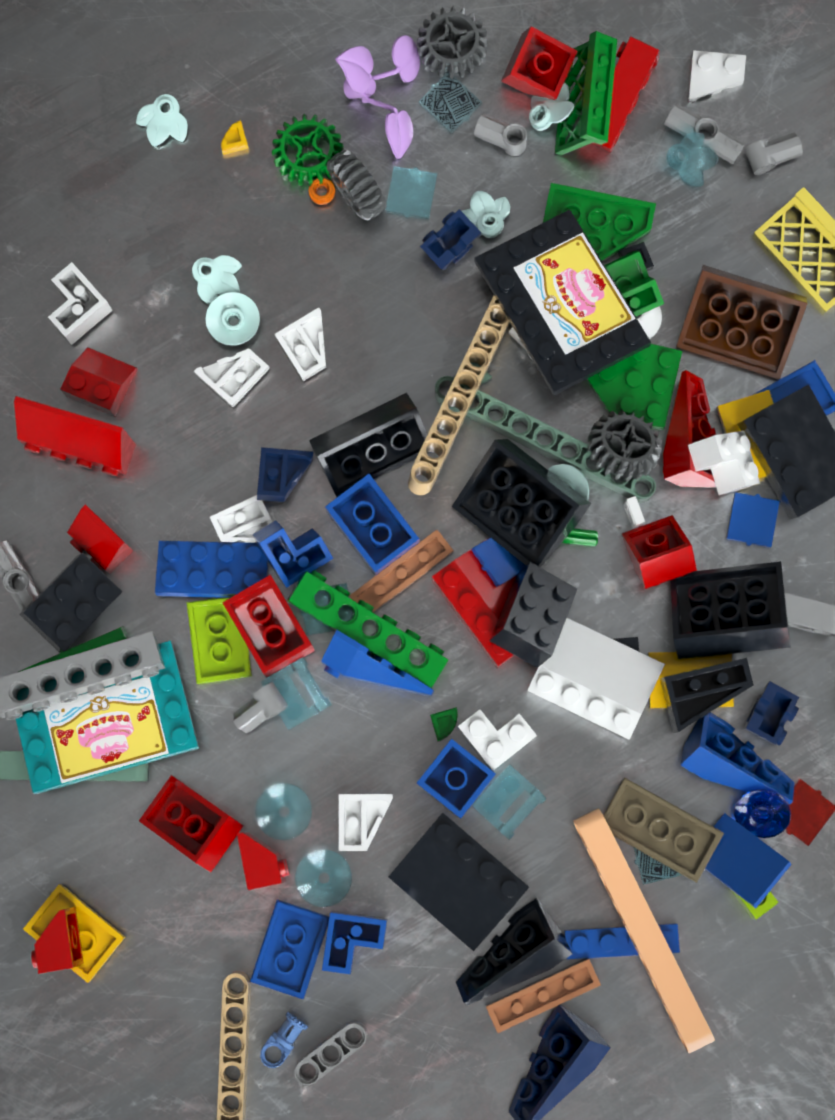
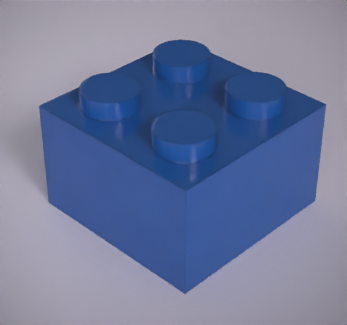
(456, 778)

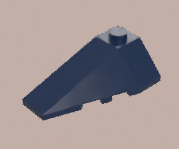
(562, 1061)

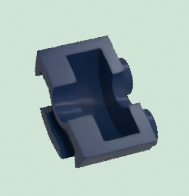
(451, 241)
(771, 713)

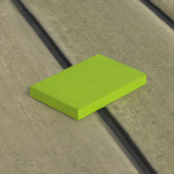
(216, 643)

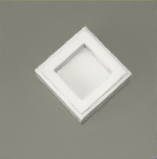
(633, 512)

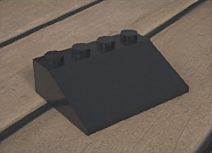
(795, 450)
(520, 503)
(729, 611)
(458, 882)

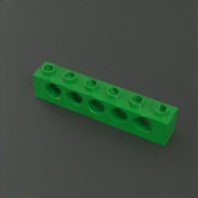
(303, 598)

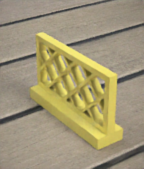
(821, 222)

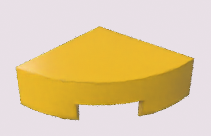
(234, 139)

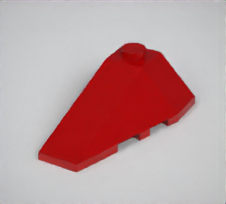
(687, 426)

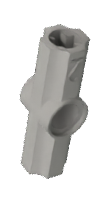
(722, 142)
(9, 567)

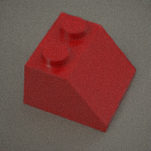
(539, 64)
(98, 381)
(98, 540)
(659, 551)
(261, 862)
(59, 944)

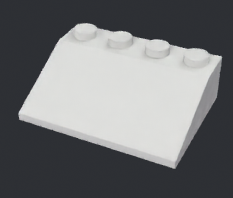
(597, 678)

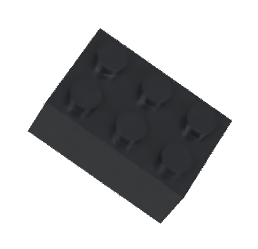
(71, 603)
(533, 615)

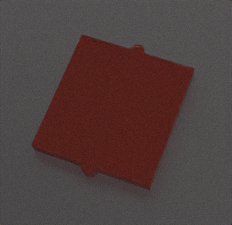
(808, 812)

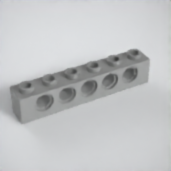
(89, 662)

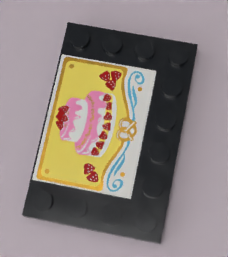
(562, 302)

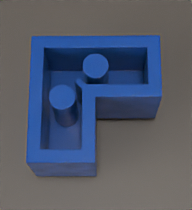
(292, 557)
(345, 933)

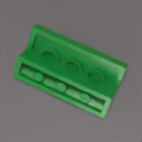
(634, 283)

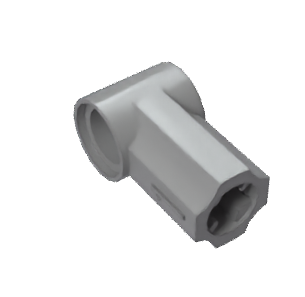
(499, 132)
(765, 154)
(265, 704)

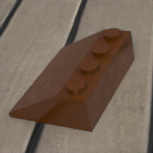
(741, 322)

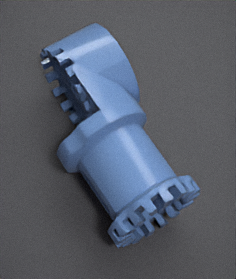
(280, 1040)

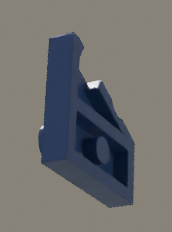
(281, 472)

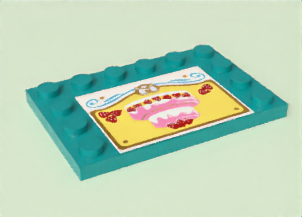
(107, 729)

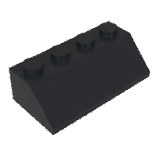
(370, 443)

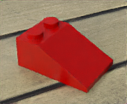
(268, 626)
(191, 823)

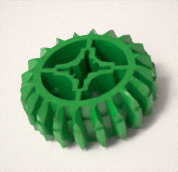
(291, 138)

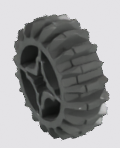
(471, 33)
(356, 185)
(640, 443)

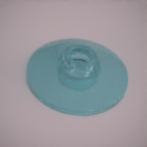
(268, 811)
(308, 878)

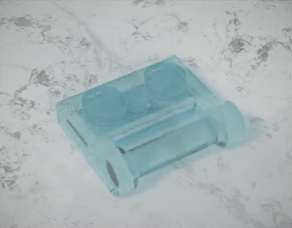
(297, 709)
(502, 795)

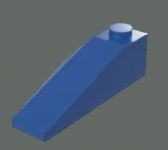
(724, 759)

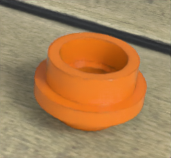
(327, 185)

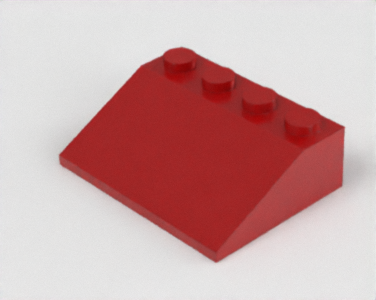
(73, 437)
(475, 601)

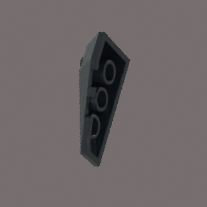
(522, 952)

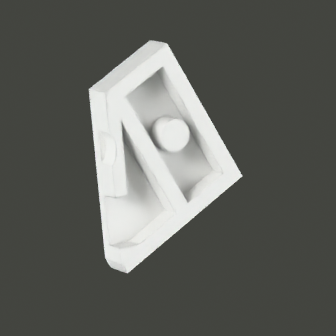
(714, 72)
(305, 344)
(233, 375)
(241, 521)
(360, 819)

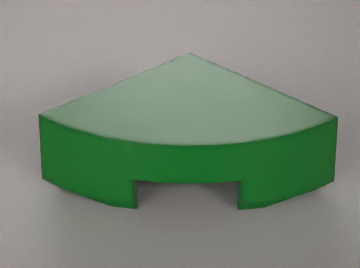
(444, 722)

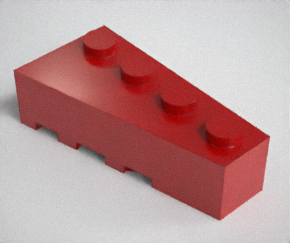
(630, 76)

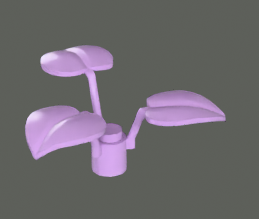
(359, 83)

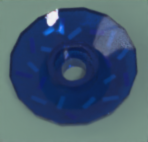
(763, 822)

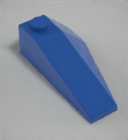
(356, 662)

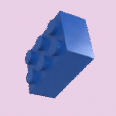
(372, 524)

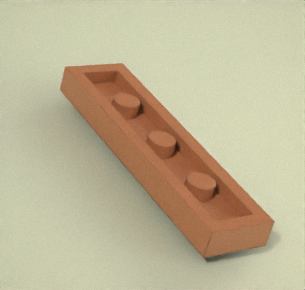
(404, 571)
(543, 995)

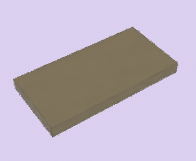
(661, 830)

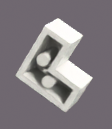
(83, 304)
(728, 459)
(494, 745)

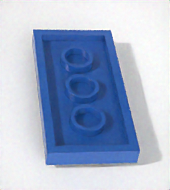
(208, 568)

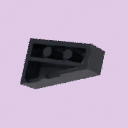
(703, 690)

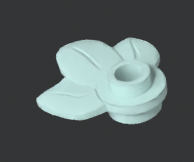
(550, 111)
(163, 124)
(487, 210)
(220, 278)

